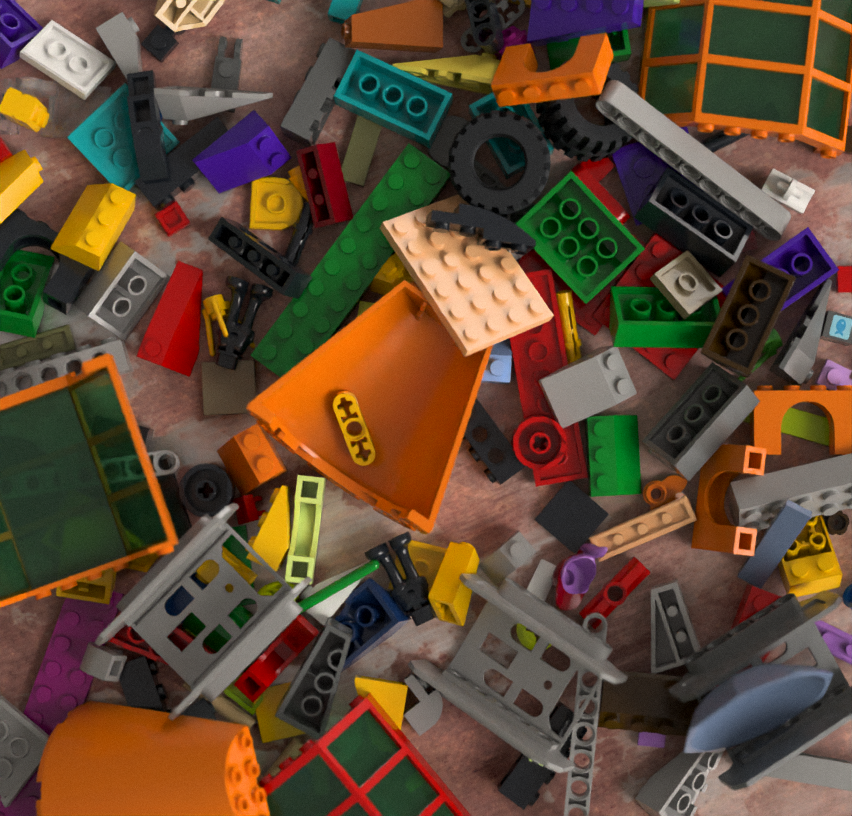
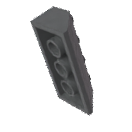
(701, 421)

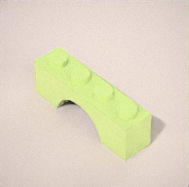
(306, 528)

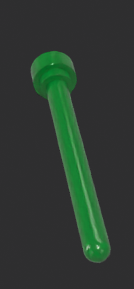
(338, 585)

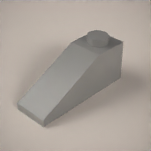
(122, 42)

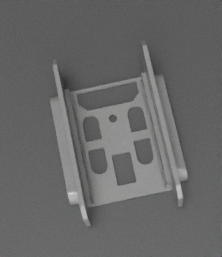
(146, 613)
(464, 679)

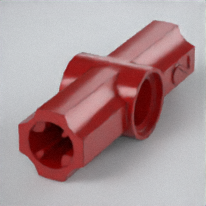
(627, 579)

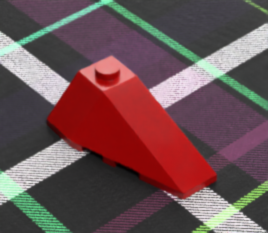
(176, 324)

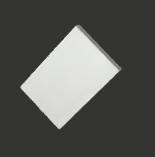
(67, 59)

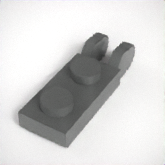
(227, 70)

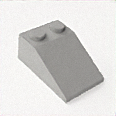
(587, 386)

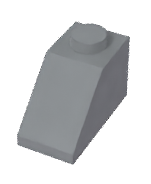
(507, 558)

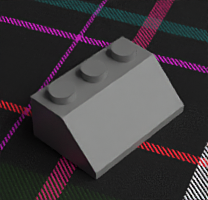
(122, 291)

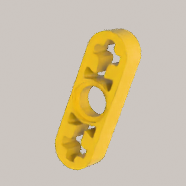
(367, 443)

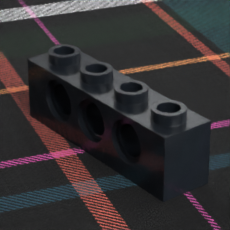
(260, 258)
(495, 439)

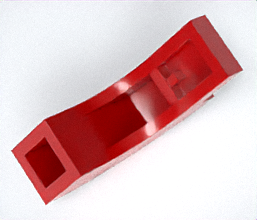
(276, 658)

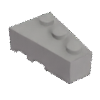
(671, 628)

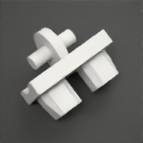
(787, 191)

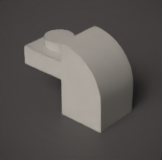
(103, 662)
(428, 707)

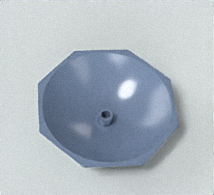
(754, 705)

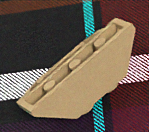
(186, 14)

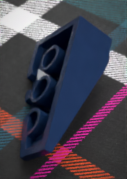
(372, 617)

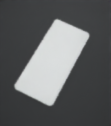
(541, 580)

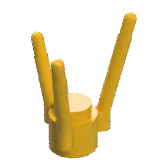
(216, 310)

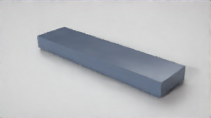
(774, 544)

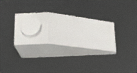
(328, 607)

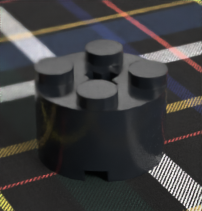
(196, 479)

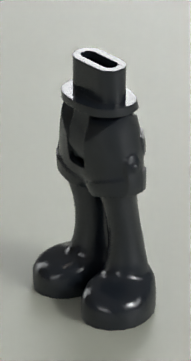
(239, 334)
(409, 592)

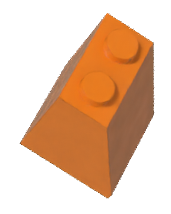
(251, 459)

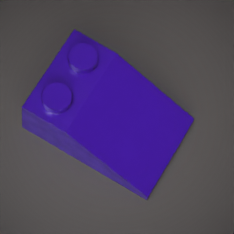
(242, 154)

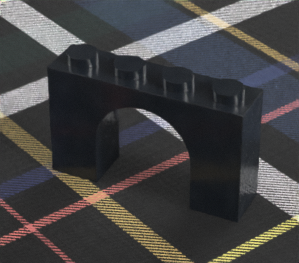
(71, 276)

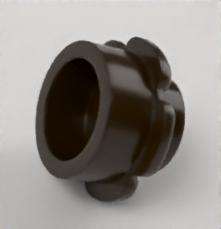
(843, 522)

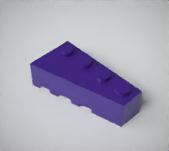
(571, 19)

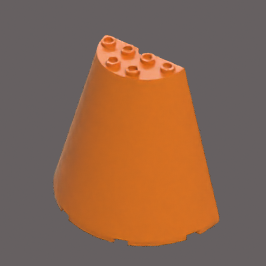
(412, 396)
(145, 764)

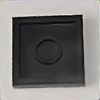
(571, 516)

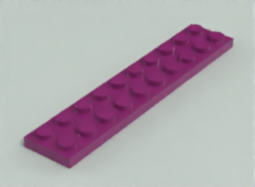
(60, 680)

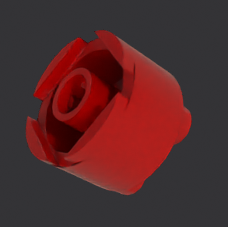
(553, 448)

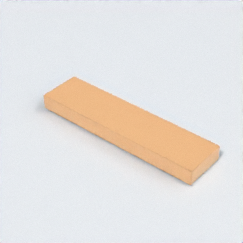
(644, 527)

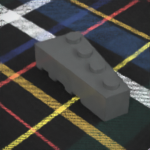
(316, 97)

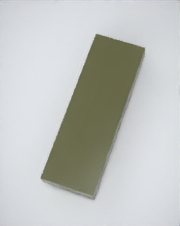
(360, 151)
(39, 348)

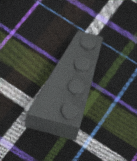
(313, 689)

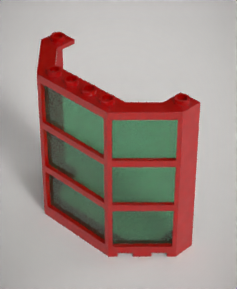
(359, 770)

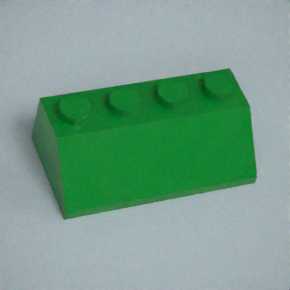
(649, 320)

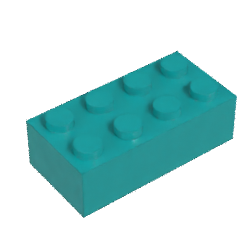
(393, 98)

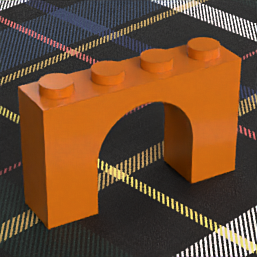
(581, 76)
(769, 412)
(712, 528)

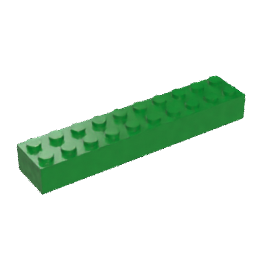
(350, 263)

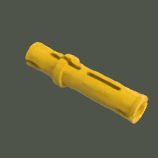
(568, 324)

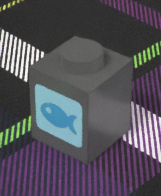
(837, 328)

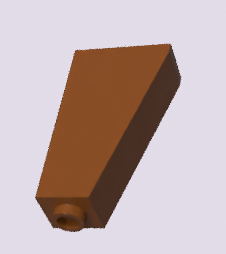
(399, 27)

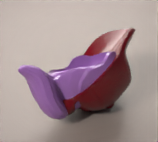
(575, 575)

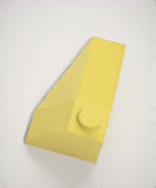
(463, 72)

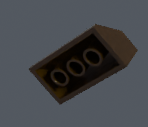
(747, 316)
(645, 705)

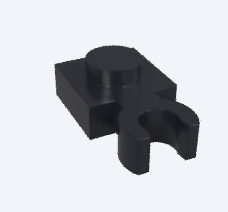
(161, 42)

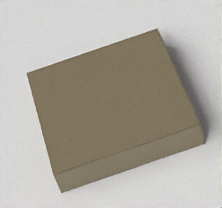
(685, 284)
(227, 389)

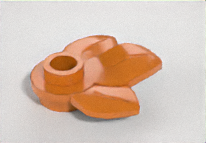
(669, 488)

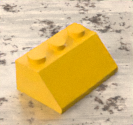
(95, 224)

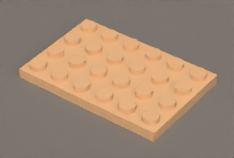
(472, 290)

